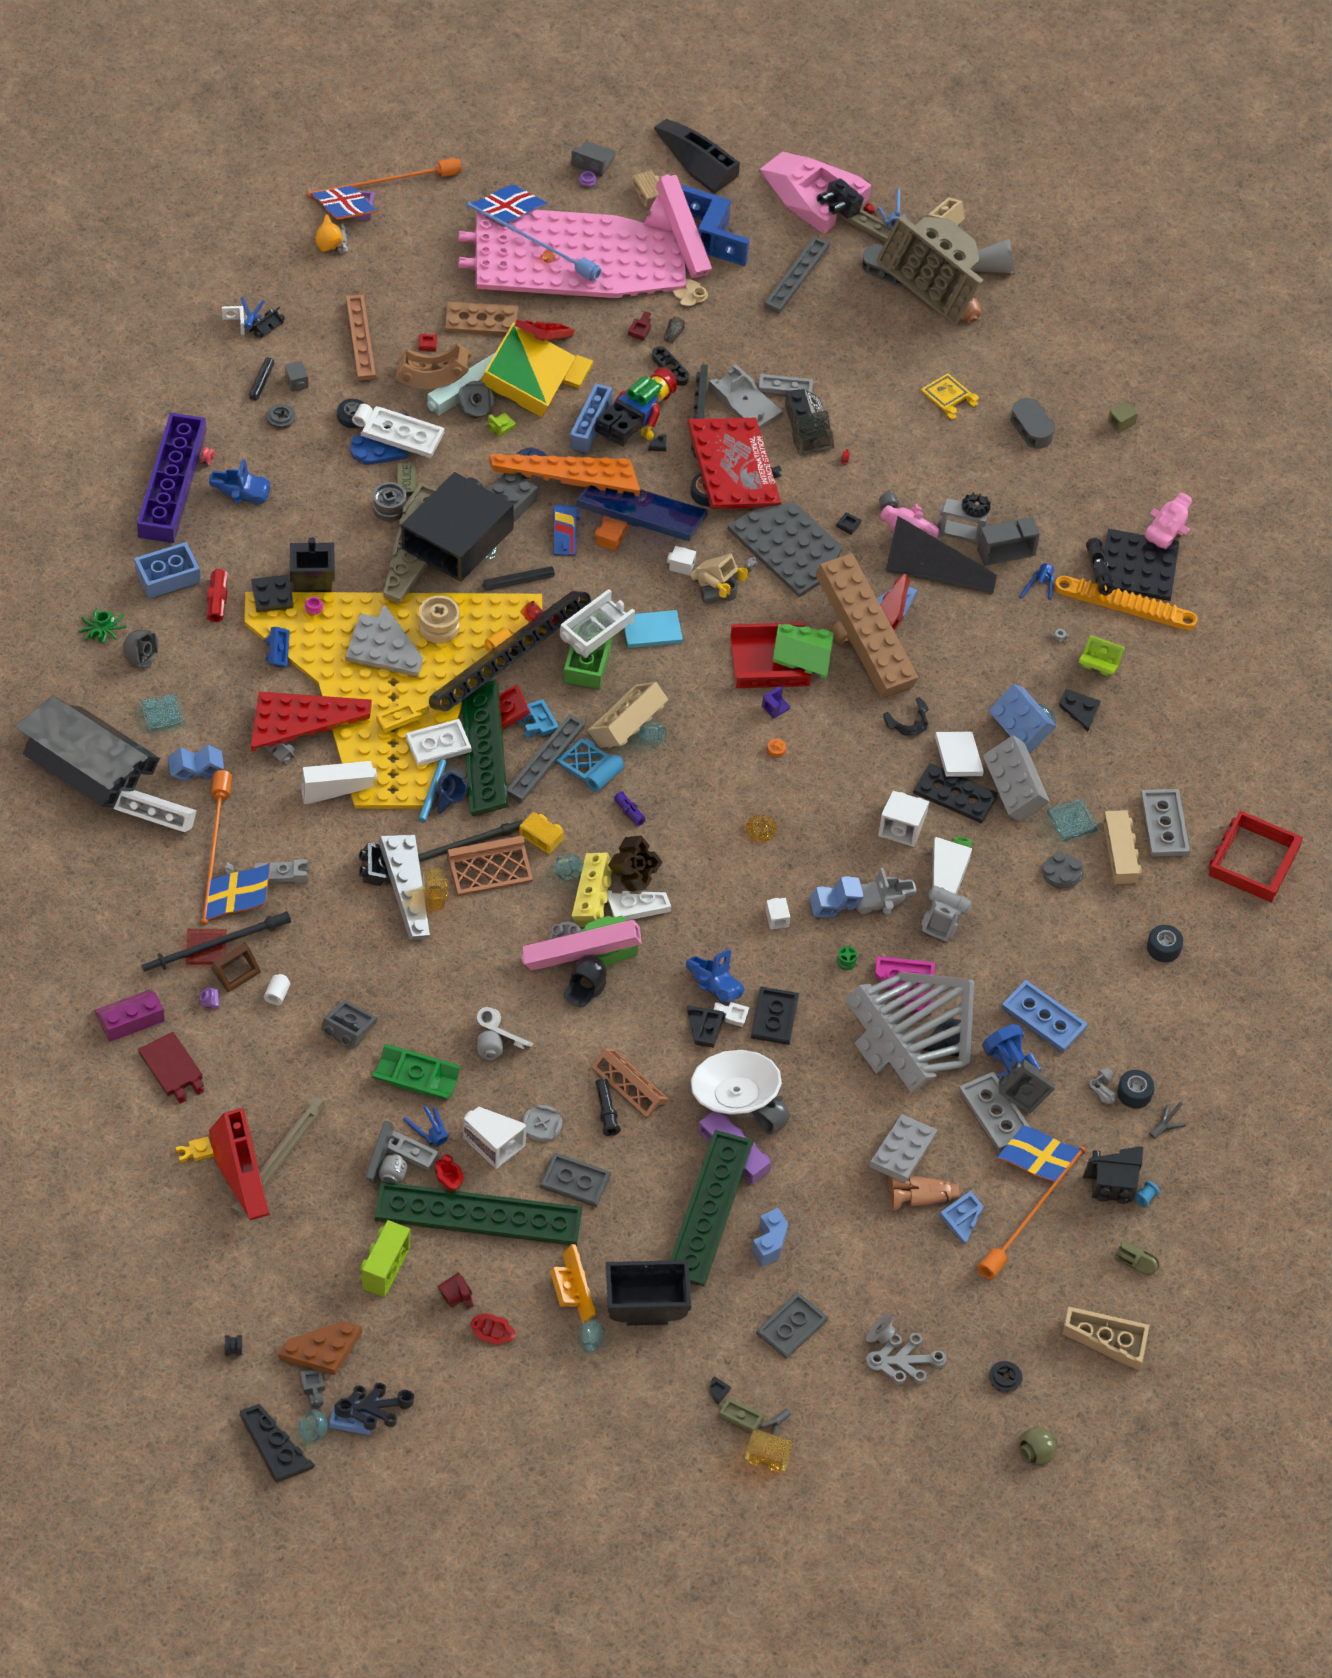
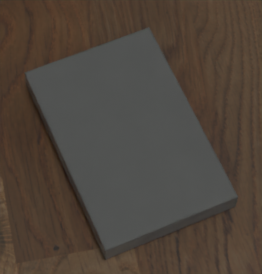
(575, 1179)
(792, 1325)

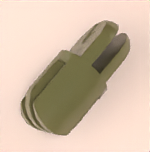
(1137, 1258)

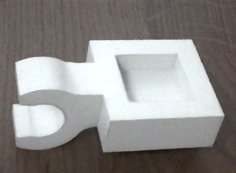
(734, 1014)

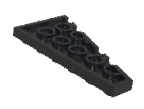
(927, 557)

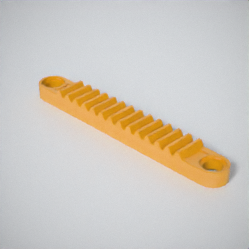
(1127, 603)

